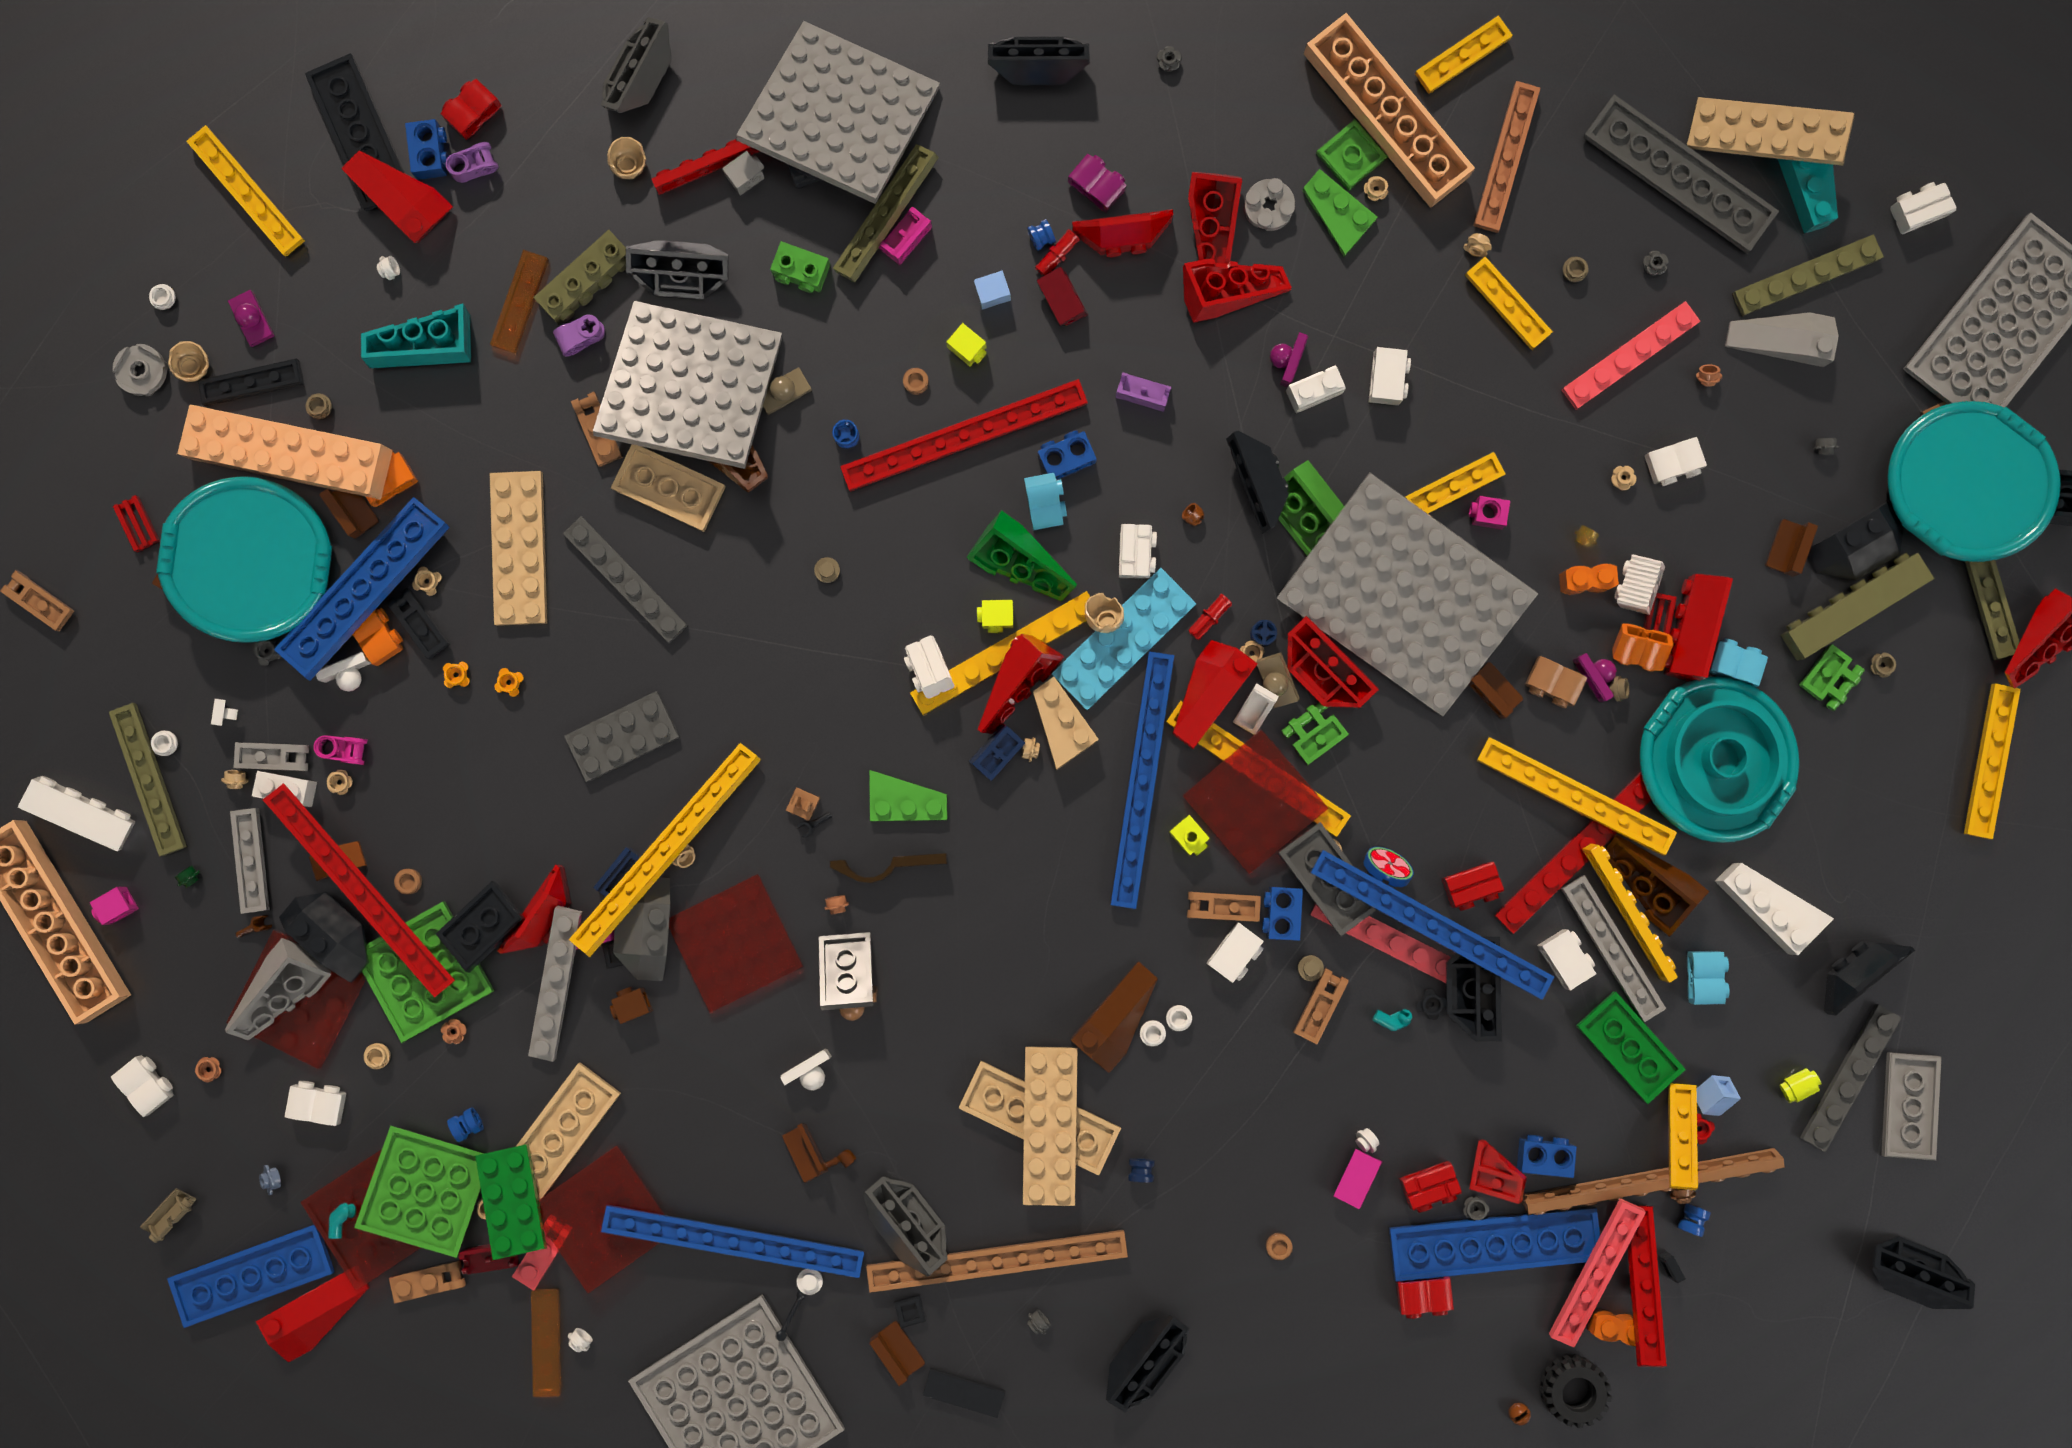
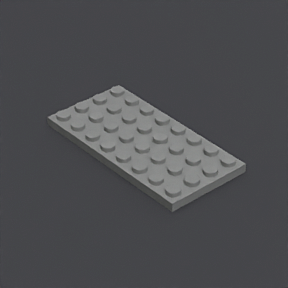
(2001, 321)

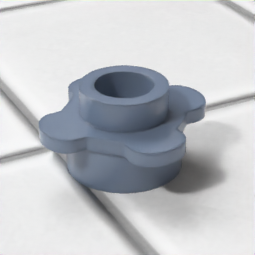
(269, 1179)

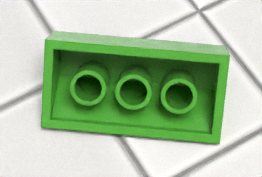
(1309, 506)

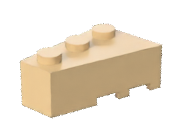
(1062, 722)

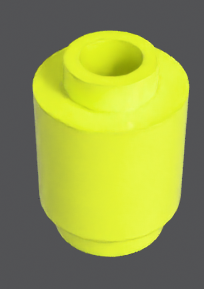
(1800, 1085)

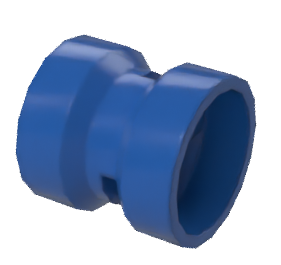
(846, 434)
(465, 1124)
(1697, 1214)

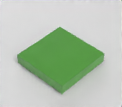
(1351, 155)

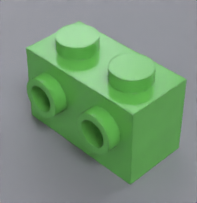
(800, 267)

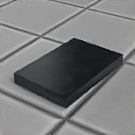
(480, 926)

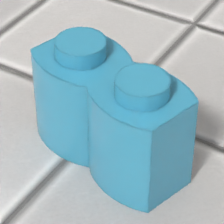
(1044, 501)
(1737, 662)
(1707, 977)

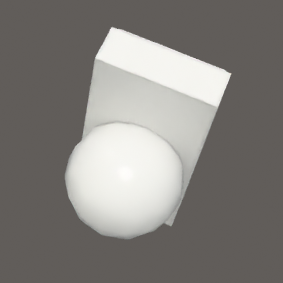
(345, 672)
(1255, 709)
(810, 1074)

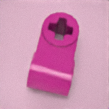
(345, 749)

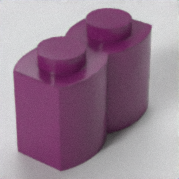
(1097, 182)

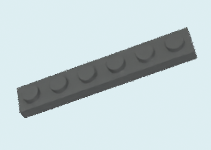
(625, 579)
(1850, 1077)

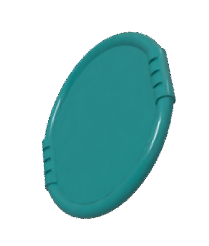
(1974, 481)
(244, 559)
(1719, 759)

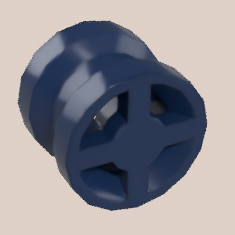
(1268, 632)
(1141, 1170)

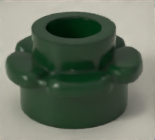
(187, 876)

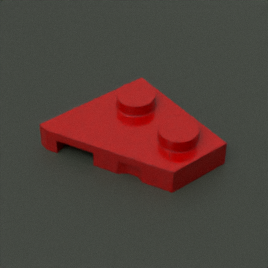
(1496, 1175)

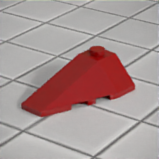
(1214, 213)

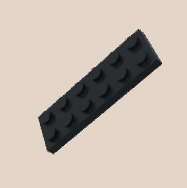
(351, 115)

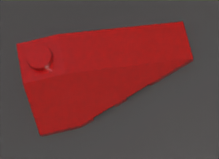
(405, 200)
(1221, 288)
(2044, 638)
(1021, 669)
(1213, 683)
(306, 1320)

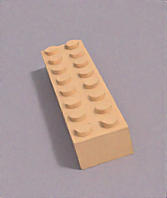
(1388, 110)
(285, 451)
(55, 927)

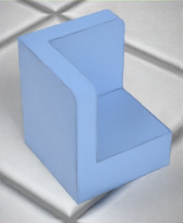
(992, 289)
(1716, 1095)

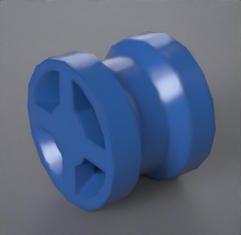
(1041, 235)

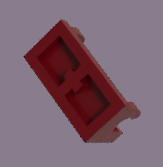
(1062, 297)
(479, 1260)

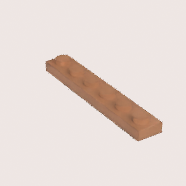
(1506, 157)

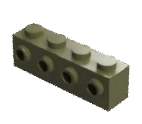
(583, 278)

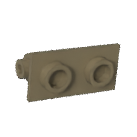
(167, 1214)

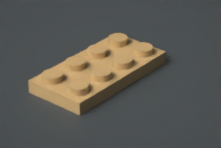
(668, 487)

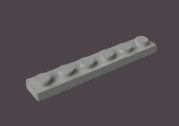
(1613, 948)
(555, 984)

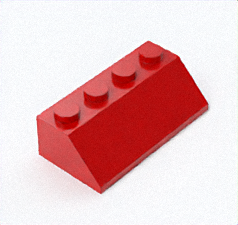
(1697, 626)

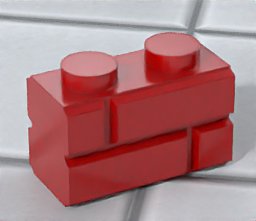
(1472, 885)
(1431, 1186)

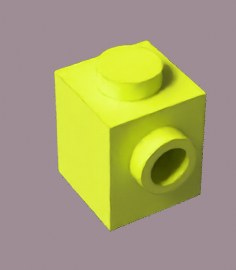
(967, 345)
(995, 615)
(1190, 836)

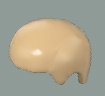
(626, 158)
(188, 361)
(1103, 613)

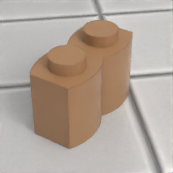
(1556, 682)

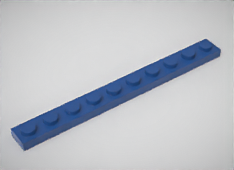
(1142, 780)
(1432, 924)
(732, 1241)

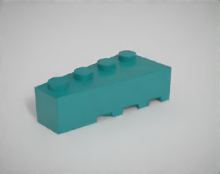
(1811, 192)
(421, 341)

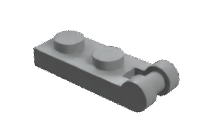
(270, 756)

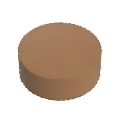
(915, 381)
(408, 881)
(1278, 1246)

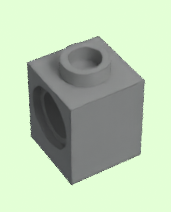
(744, 172)

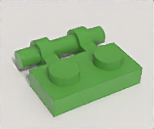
(1826, 672)
(1318, 740)

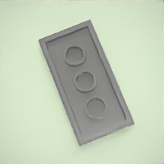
(1911, 1106)

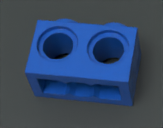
(421, 150)
(1070, 462)
(1290, 913)
(1545, 1162)

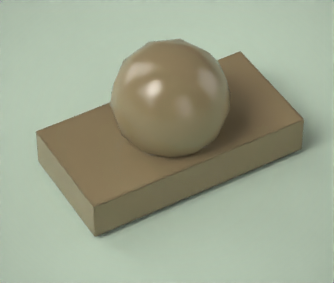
(785, 390)
(1277, 679)

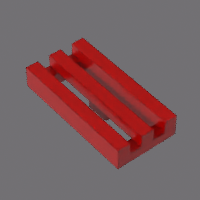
(126, 504)
(1669, 614)

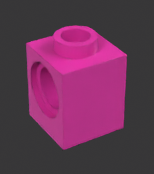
(1500, 509)
(113, 906)

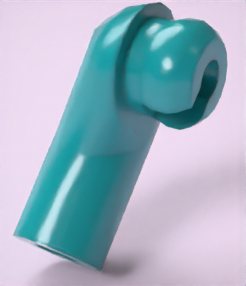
(1395, 1021)
(337, 1217)

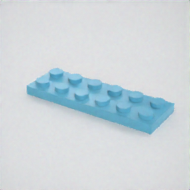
(1108, 656)

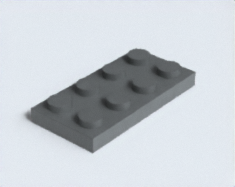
(621, 736)
(1337, 906)

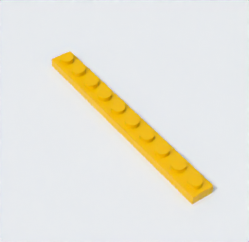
(664, 850)

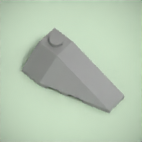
(1792, 337)
(280, 982)

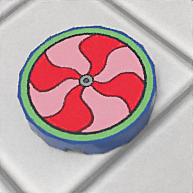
(1388, 865)

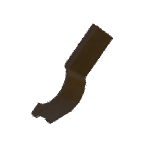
(899, 861)

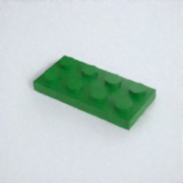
(1630, 1047)
(510, 1202)

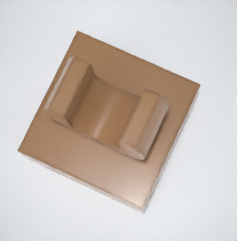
(803, 804)

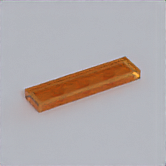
(519, 301)
(546, 1342)

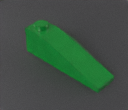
(1015, 553)

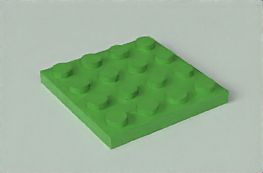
(400, 992)
(421, 1192)

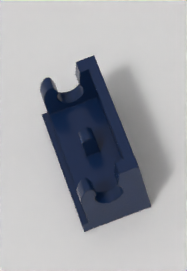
(997, 752)
(617, 871)

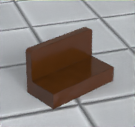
(350, 511)
(1791, 547)
(1495, 690)
(805, 1153)
(897, 1352)

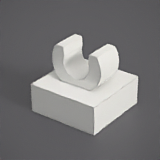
(220, 712)

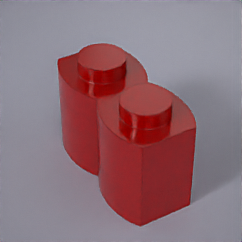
(470, 108)
(1425, 1296)

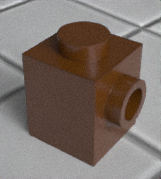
(630, 1004)

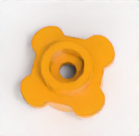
(449, 671)
(504, 676)

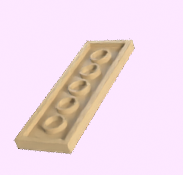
(1771, 131)
(518, 548)
(1001, 1099)
(567, 1124)
(1050, 1126)

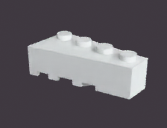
(1777, 911)

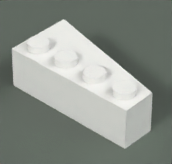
(77, 813)

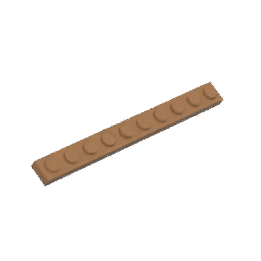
(1648, 1181)
(1002, 1260)

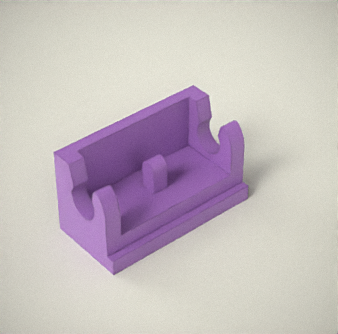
(1143, 392)

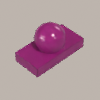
(251, 318)
(1285, 357)
(1597, 675)

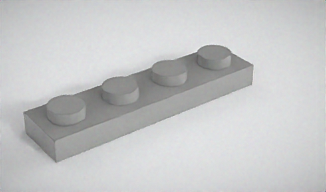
(249, 860)

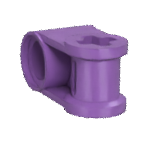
(473, 162)
(575, 335)

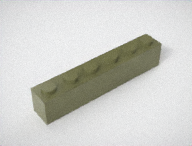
(1857, 606)

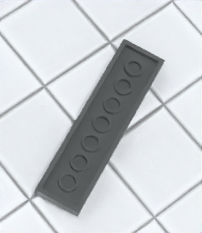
(1680, 174)

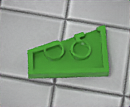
(1339, 210)
(904, 801)

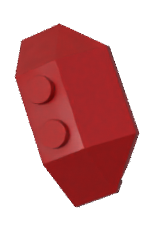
(1123, 233)
(1326, 668)
(539, 913)

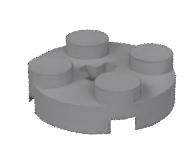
(1274, 191)
(145, 383)

